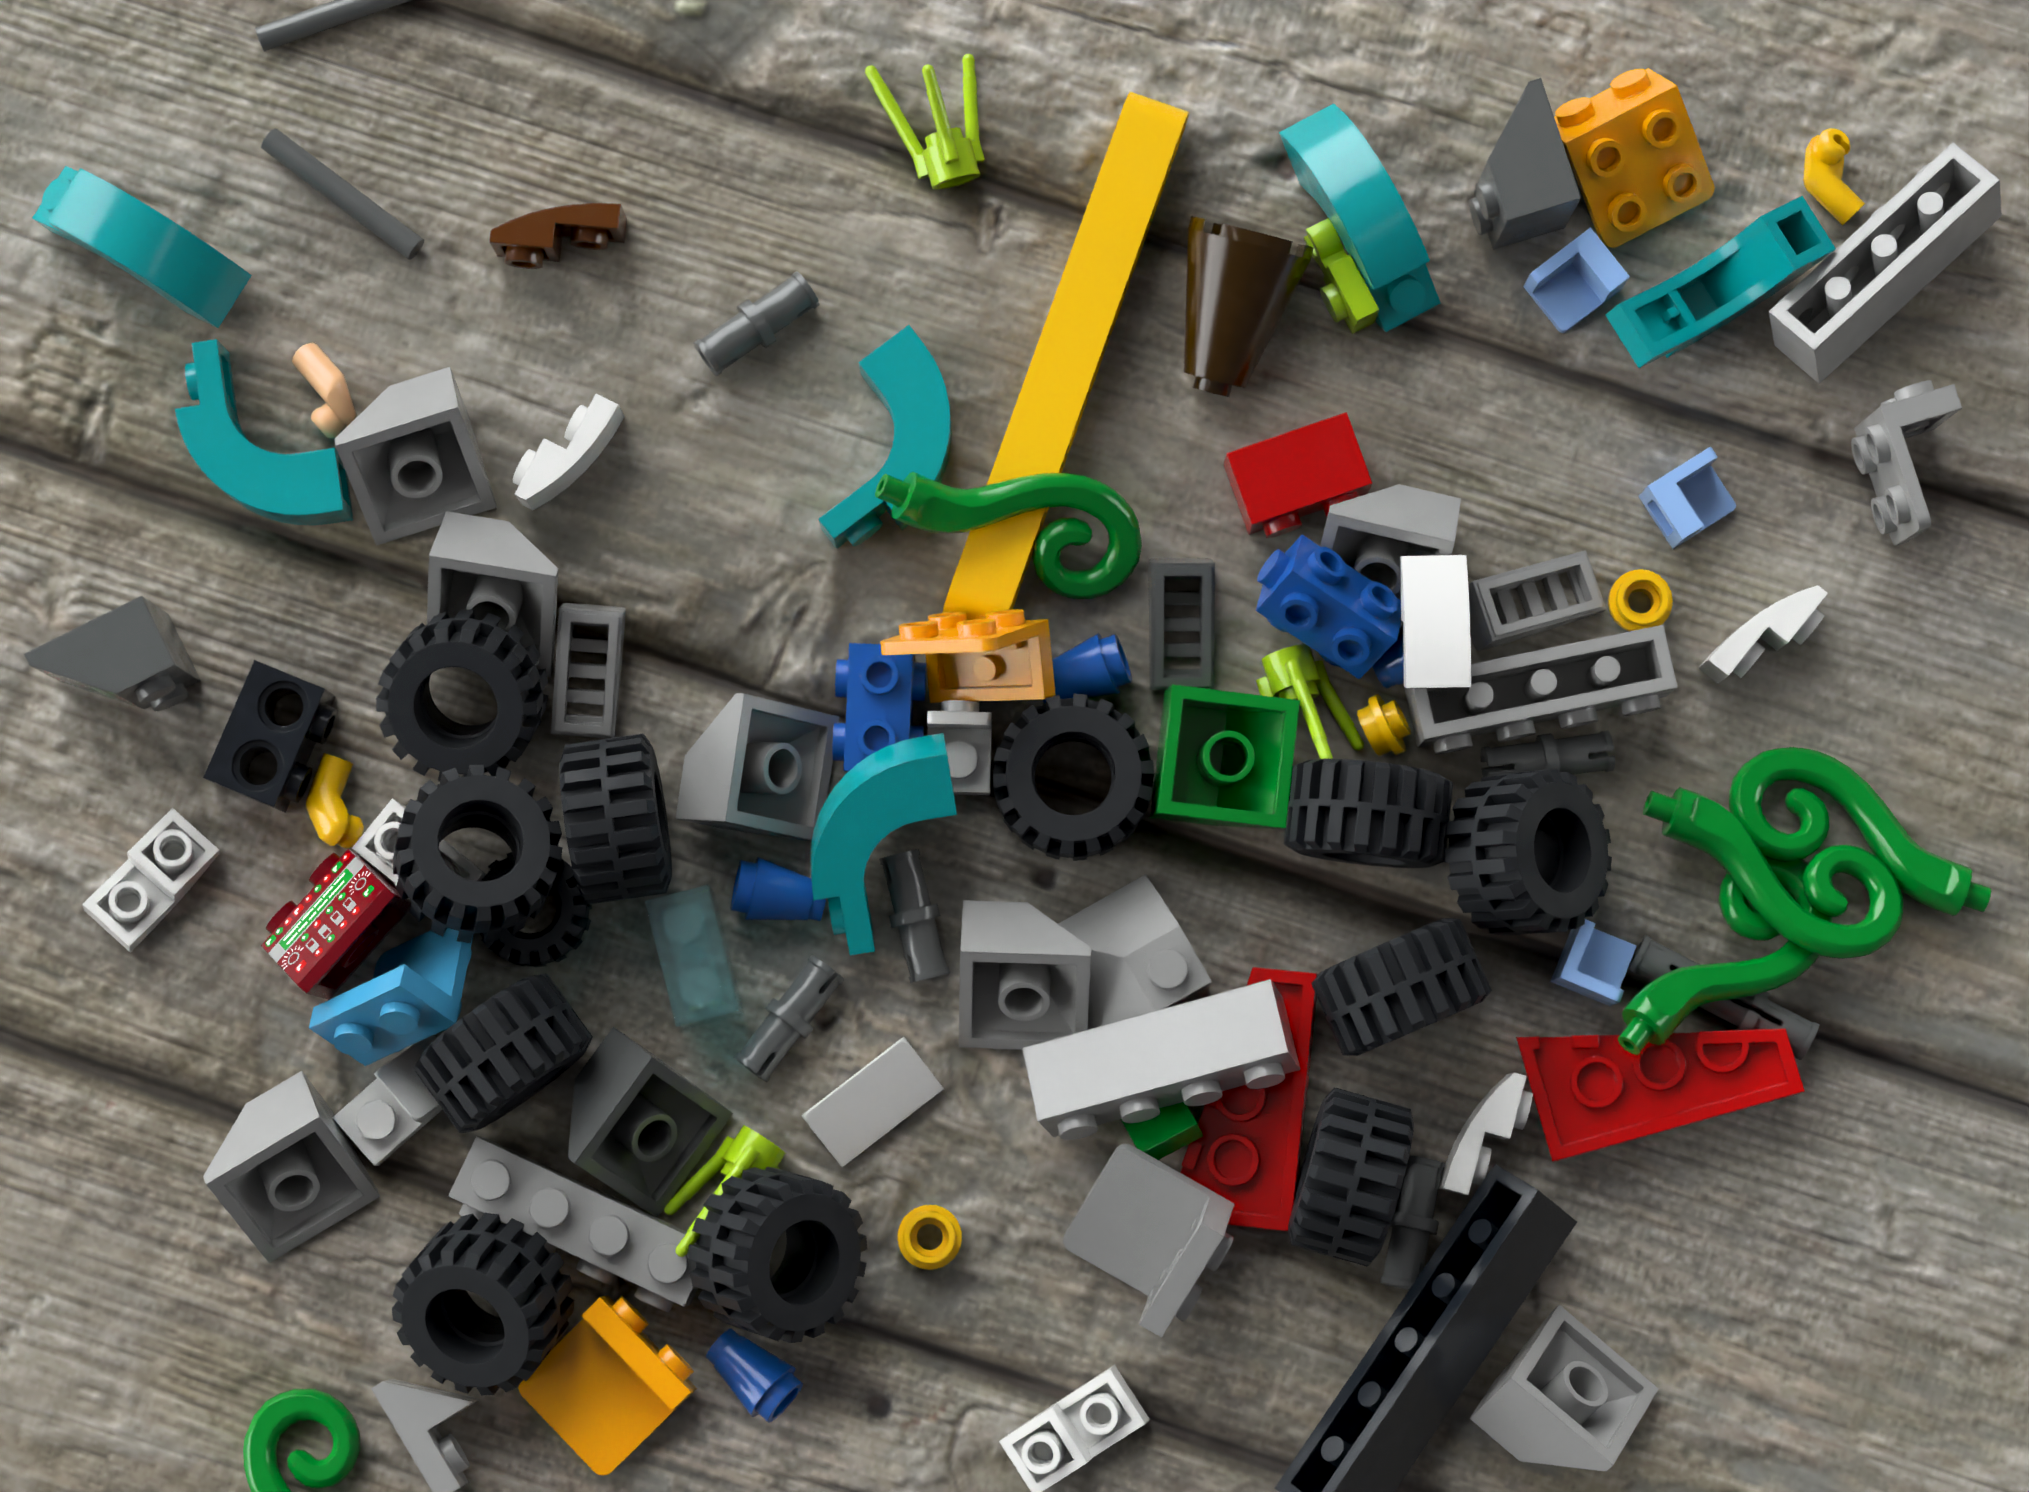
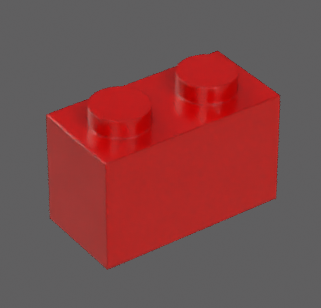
(1297, 475)

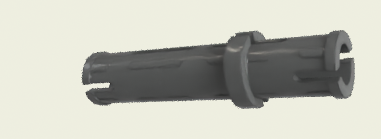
(1747, 1013)

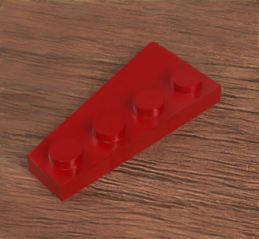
(1604, 1096)
(1257, 1134)

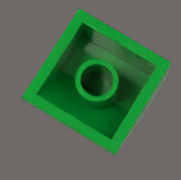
(1224, 758)

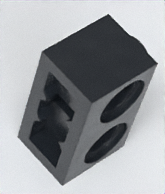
(255, 731)

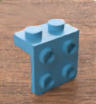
(408, 1000)

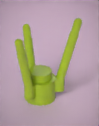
(948, 156)
(1296, 676)
(738, 1154)

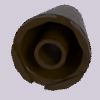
(1234, 300)

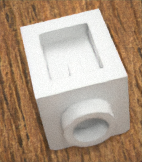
(967, 744)

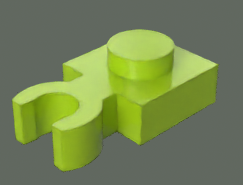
(1345, 289)

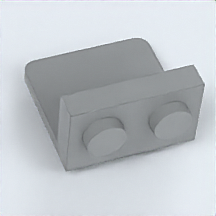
(1885, 456)
(1152, 1232)

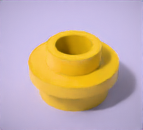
(1650, 584)
(1384, 725)
(909, 1244)

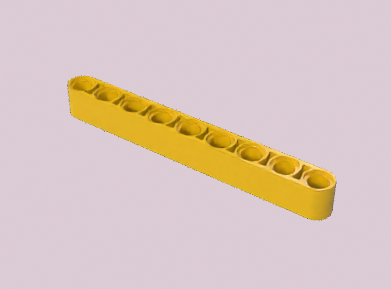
(1071, 345)

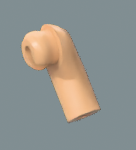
(330, 385)

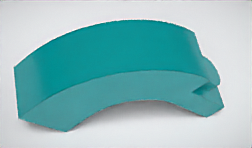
(1366, 211)
(142, 244)
(1723, 284)
(917, 400)
(281, 487)
(871, 800)

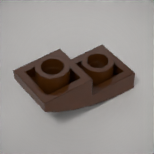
(539, 234)

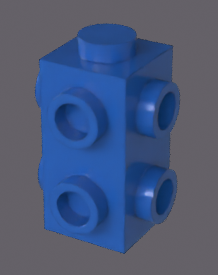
(1329, 606)
(878, 701)

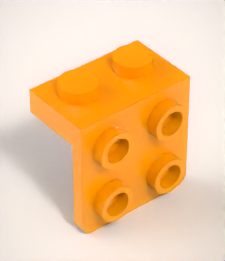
(1634, 155)
(980, 657)
(608, 1384)

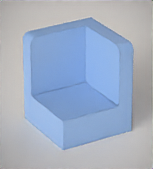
(1576, 281)
(1688, 499)
(1594, 964)

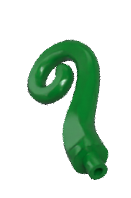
(957, 510)
(1721, 835)
(1919, 873)
(1671, 997)
(275, 1418)

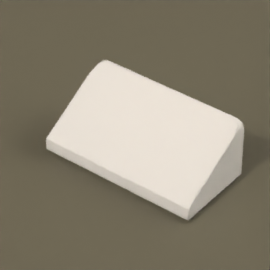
(872, 1102)

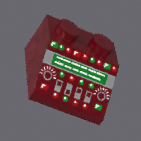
(334, 924)

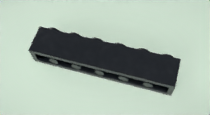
(1433, 1341)

